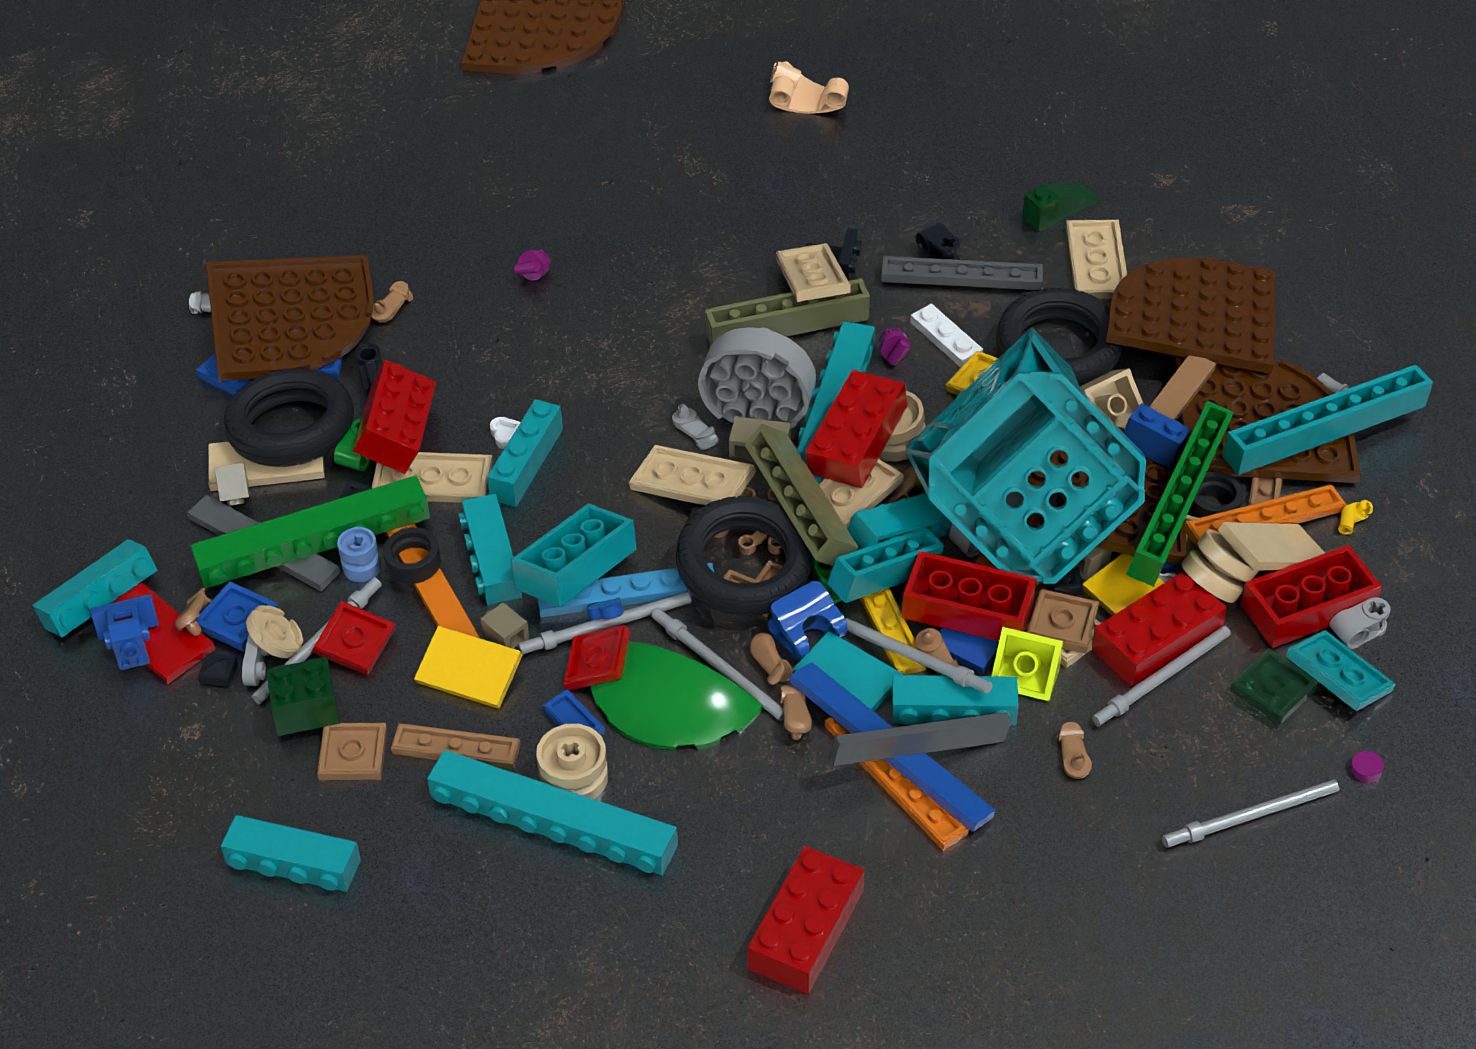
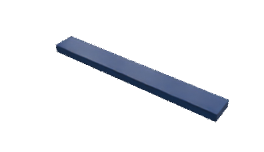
(917, 768)

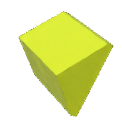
(1031, 659)

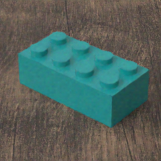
(573, 555)

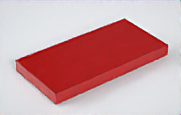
(169, 650)

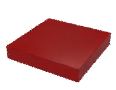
(354, 638)
(596, 657)

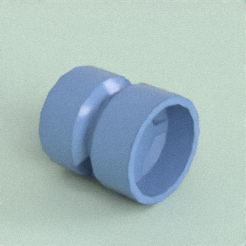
(359, 554)

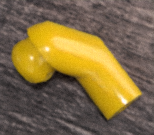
(1354, 513)

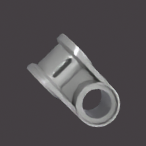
(1361, 622)

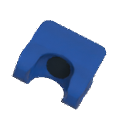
(804, 610)

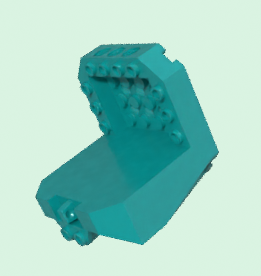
(1004, 433)

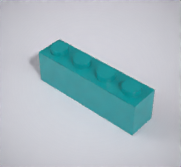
(525, 452)
(897, 519)
(490, 548)
(880, 564)
(94, 587)
(937, 698)
(290, 853)

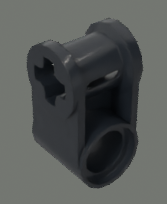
(938, 242)

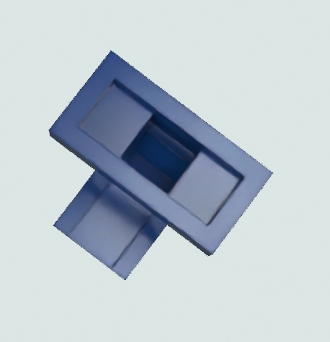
(128, 635)

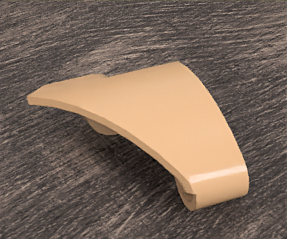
(800, 95)

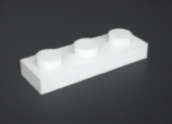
(945, 334)

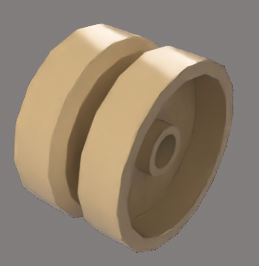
(906, 430)
(1218, 567)
(573, 760)

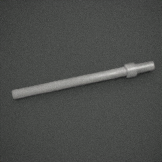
(357, 599)
(678, 631)
(550, 639)
(960, 675)
(1120, 703)
(1195, 831)

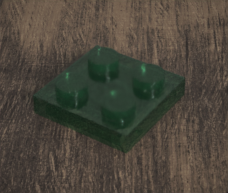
(1274, 686)

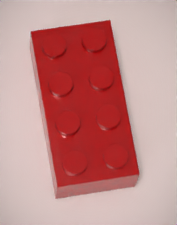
(394, 416)
(856, 428)
(1307, 595)
(967, 596)
(1157, 628)
(805, 919)

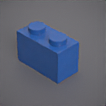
(1157, 435)

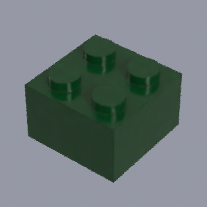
(302, 696)

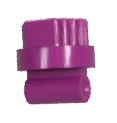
(533, 264)
(894, 345)

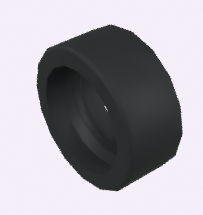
(1218, 483)
(407, 539)

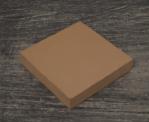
(1064, 619)
(352, 751)

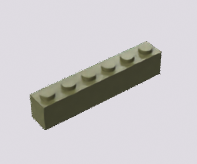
(787, 316)
(800, 495)

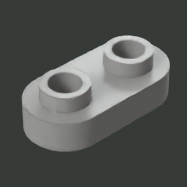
(253, 664)

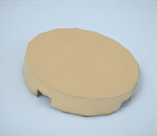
(274, 632)

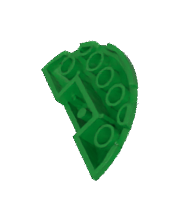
(673, 700)

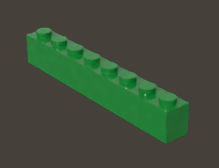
(1179, 494)
(308, 531)

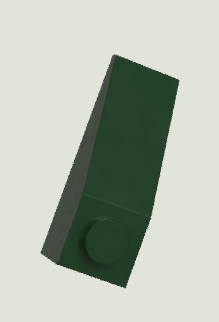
(1054, 203)

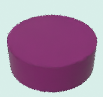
(1367, 766)

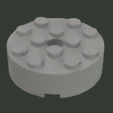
(757, 377)

